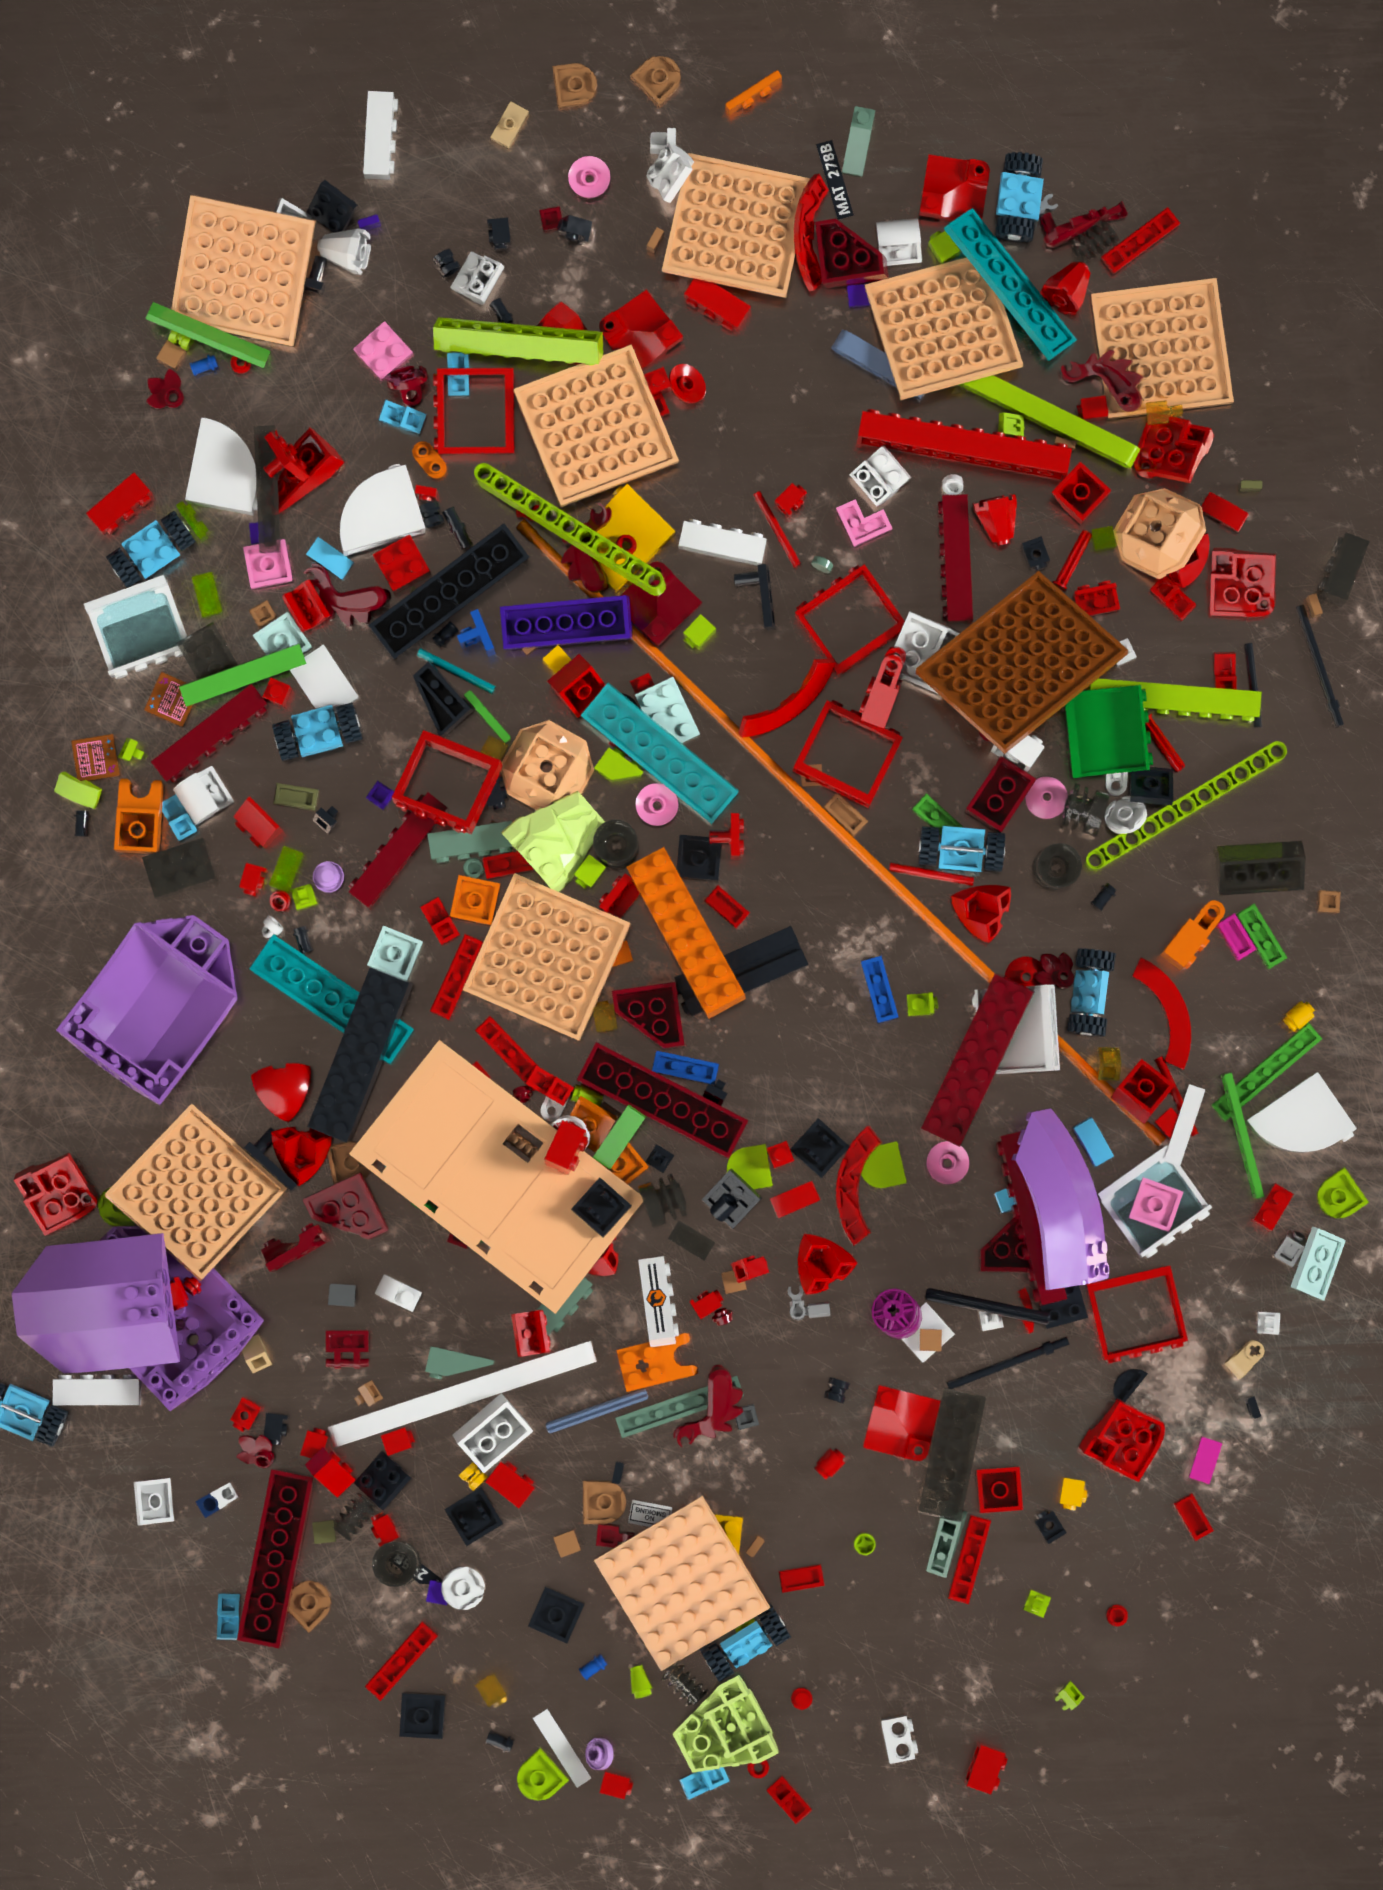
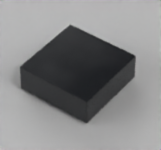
(1252, 1407)
(618, 1470)

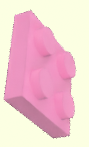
(383, 351)
(267, 568)
(1155, 1204)

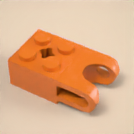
(138, 812)
(1193, 936)
(661, 1364)

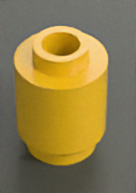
(1299, 1015)

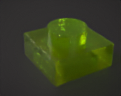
(1103, 538)

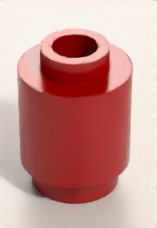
(830, 1463)

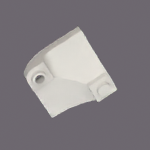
(920, 641)

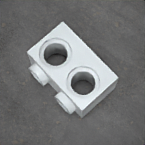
(893, 1740)

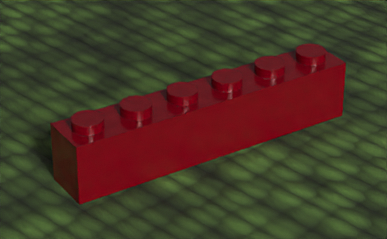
(956, 559)
(209, 734)
(394, 854)

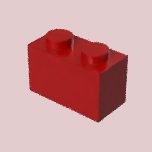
(1272, 1207)
(330, 1471)
(510, 1483)

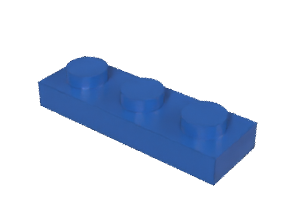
(879, 989)
(685, 1067)

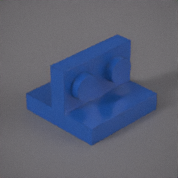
(479, 634)

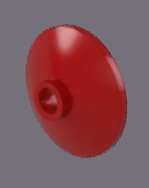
(687, 383)
(1024, 965)

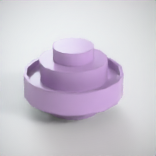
(328, 877)
(599, 1753)

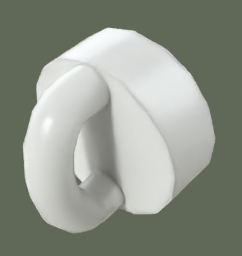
(952, 484)
(273, 925)

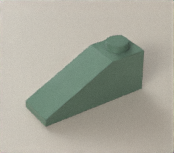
(858, 141)
(448, 1362)
(945, 1546)

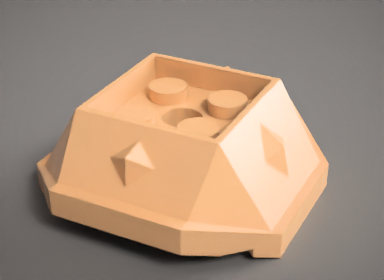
(1165, 549)
(543, 744)

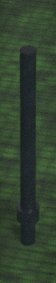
(1333, 704)
(1046, 1348)

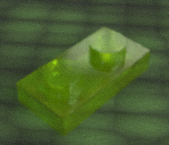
(198, 527)
(207, 595)
(286, 869)

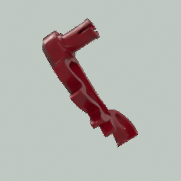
(1060, 234)
(1114, 374)
(584, 566)
(347, 604)
(720, 1407)

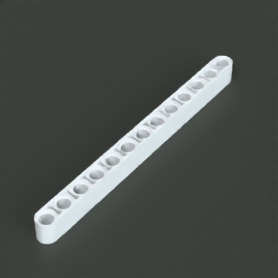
(462, 1394)

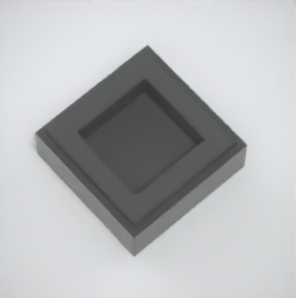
(747, 1418)

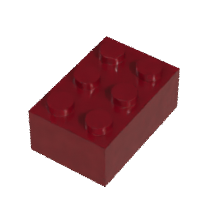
(1000, 795)

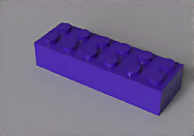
(566, 622)

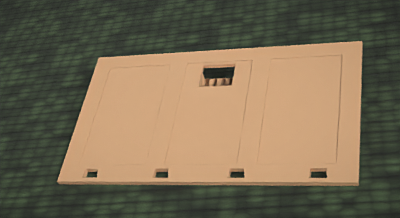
(447, 1147)

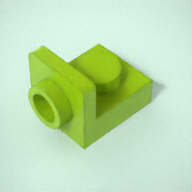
(1011, 424)
(921, 1004)

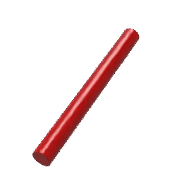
(777, 529)
(931, 874)
(1175, 1092)

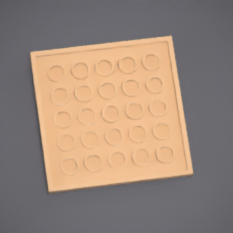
(735, 226)
(243, 269)
(942, 328)
(1173, 340)
(596, 426)
(546, 956)
(196, 1191)
(682, 1583)

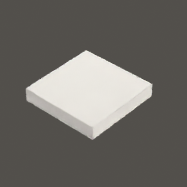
(930, 1320)

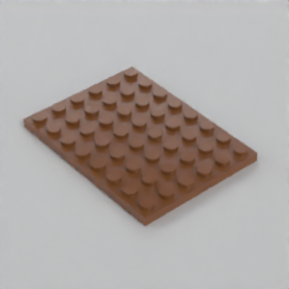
(1021, 662)

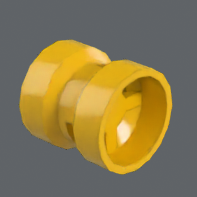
(476, 1480)

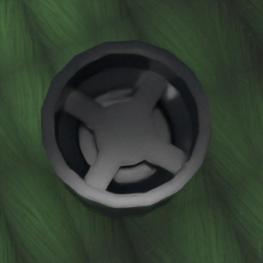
(446, 262)
(431, 514)
(836, 1390)

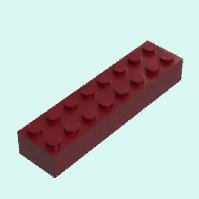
(978, 1059)
(662, 1100)
(1027, 1216)
(276, 1558)

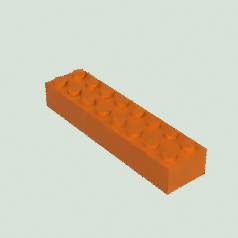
(686, 933)

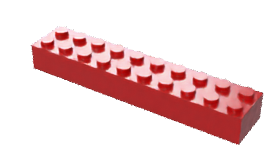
(964, 445)

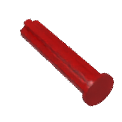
(1072, 560)
(1164, 745)

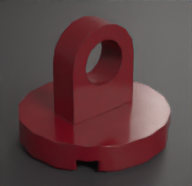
(408, 379)

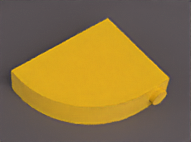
(633, 518)

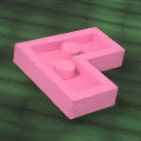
(860, 528)

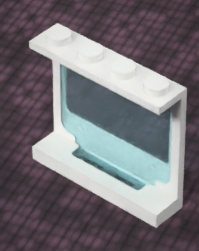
(137, 626)
(1120, 1196)

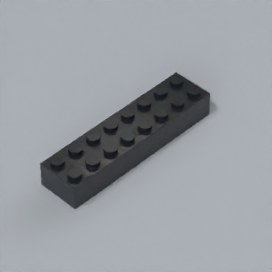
(448, 591)
(360, 1054)

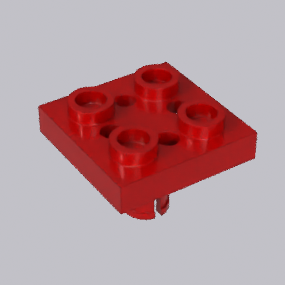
(285, 458)
(731, 836)

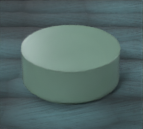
(822, 564)
(474, 868)

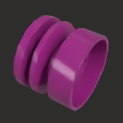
(903, 1323)

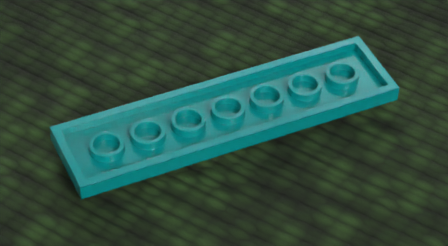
(1010, 284)
(659, 753)
(316, 988)

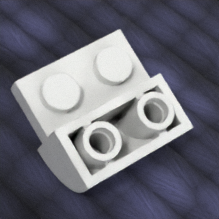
(670, 171)
(899, 241)
(477, 277)
(880, 476)
(203, 795)

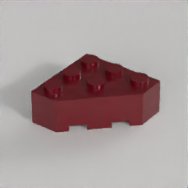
(846, 256)
(652, 1012)
(1004, 1251)

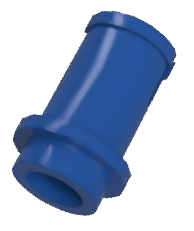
(204, 365)
(593, 1666)

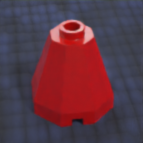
(1067, 288)
(997, 517)

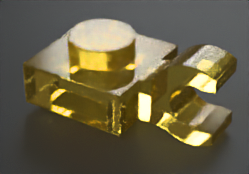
(1158, 412)

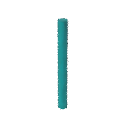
(456, 670)

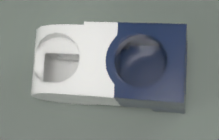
(216, 1500)

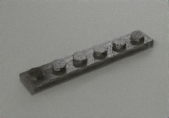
(266, 493)

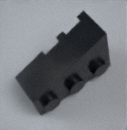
(442, 700)

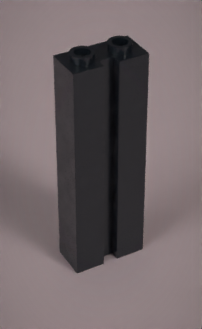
(754, 966)

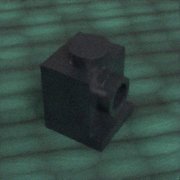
(575, 229)
(499, 234)
(1035, 545)
(497, 796)
(275, 1427)
(1057, 1530)

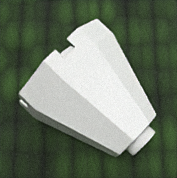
(346, 249)

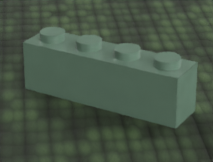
(460, 845)
(554, 1321)

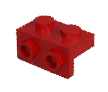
(1097, 599)
(306, 606)
(620, 897)
(530, 1333)

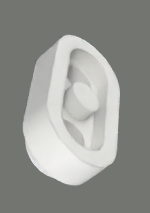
(1121, 778)
(551, 1103)

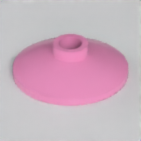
(586, 167)
(656, 793)
(1041, 807)
(959, 1161)

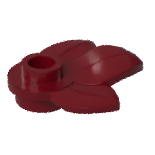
(163, 389)
(1053, 968)
(256, 1451)

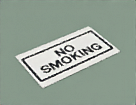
(647, 1513)

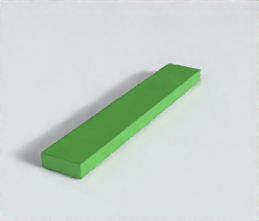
(208, 335)
(242, 674)
(1270, 1068)
(1242, 1135)

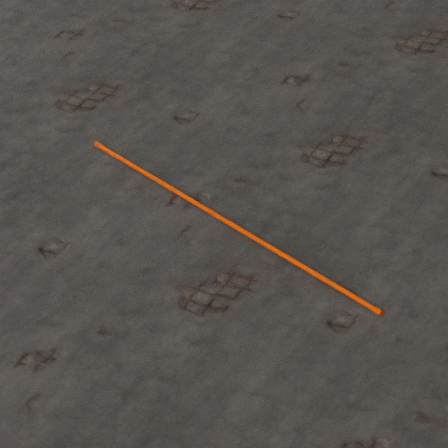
(533, 536)

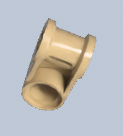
(1241, 1361)

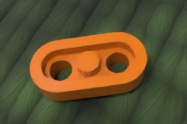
(429, 460)

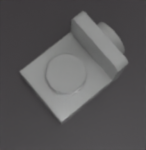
(1291, 1247)

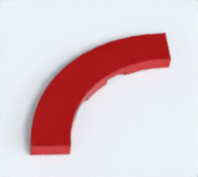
(804, 231)
(792, 705)
(1174, 1008)
(848, 1185)

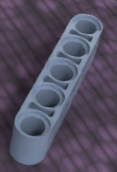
(865, 356)

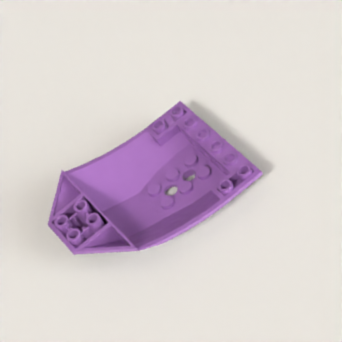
(218, 1319)

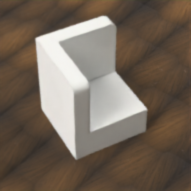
(660, 139)

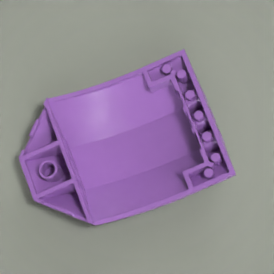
(155, 1004)
(1064, 1203)
(99, 1305)

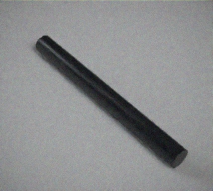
(1252, 677)

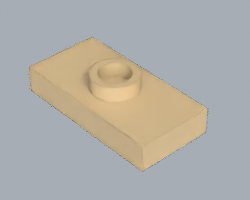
(509, 125)

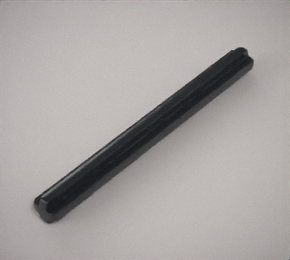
(988, 1306)

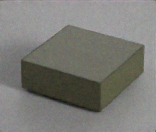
(1250, 486)
(324, 1532)

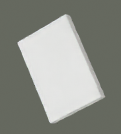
(324, 680)

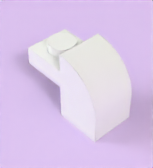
(398, 1293)

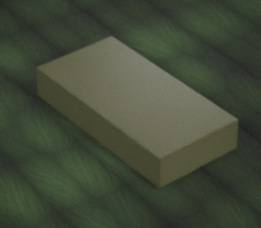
(295, 796)

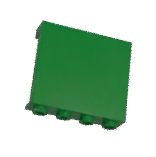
(1108, 731)

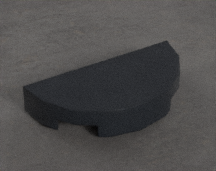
(1127, 1383)

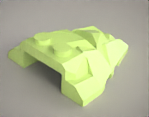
(556, 838)
(726, 1730)

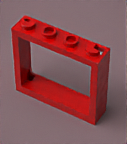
(438, 401)
(838, 585)
(459, 751)
(832, 783)
(1154, 1347)

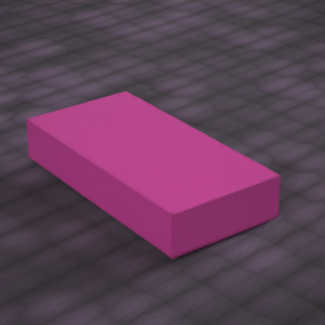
(1236, 936)
(1205, 1460)

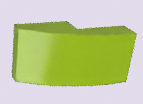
(78, 791)

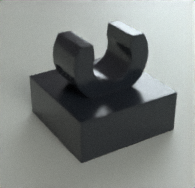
(326, 820)
(715, 1093)
(659, 1158)

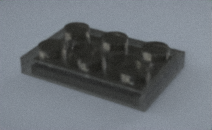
(206, 651)

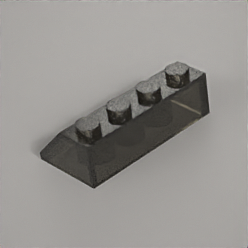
(1261, 867)

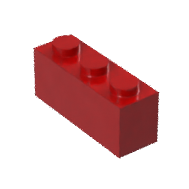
(717, 303)
(120, 504)

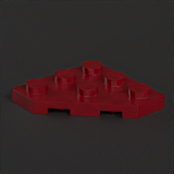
(348, 1207)

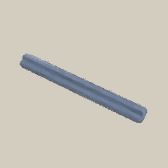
(597, 1410)

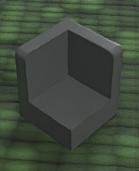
(342, 1295)

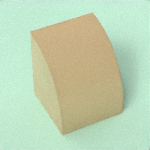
(256, 1354)

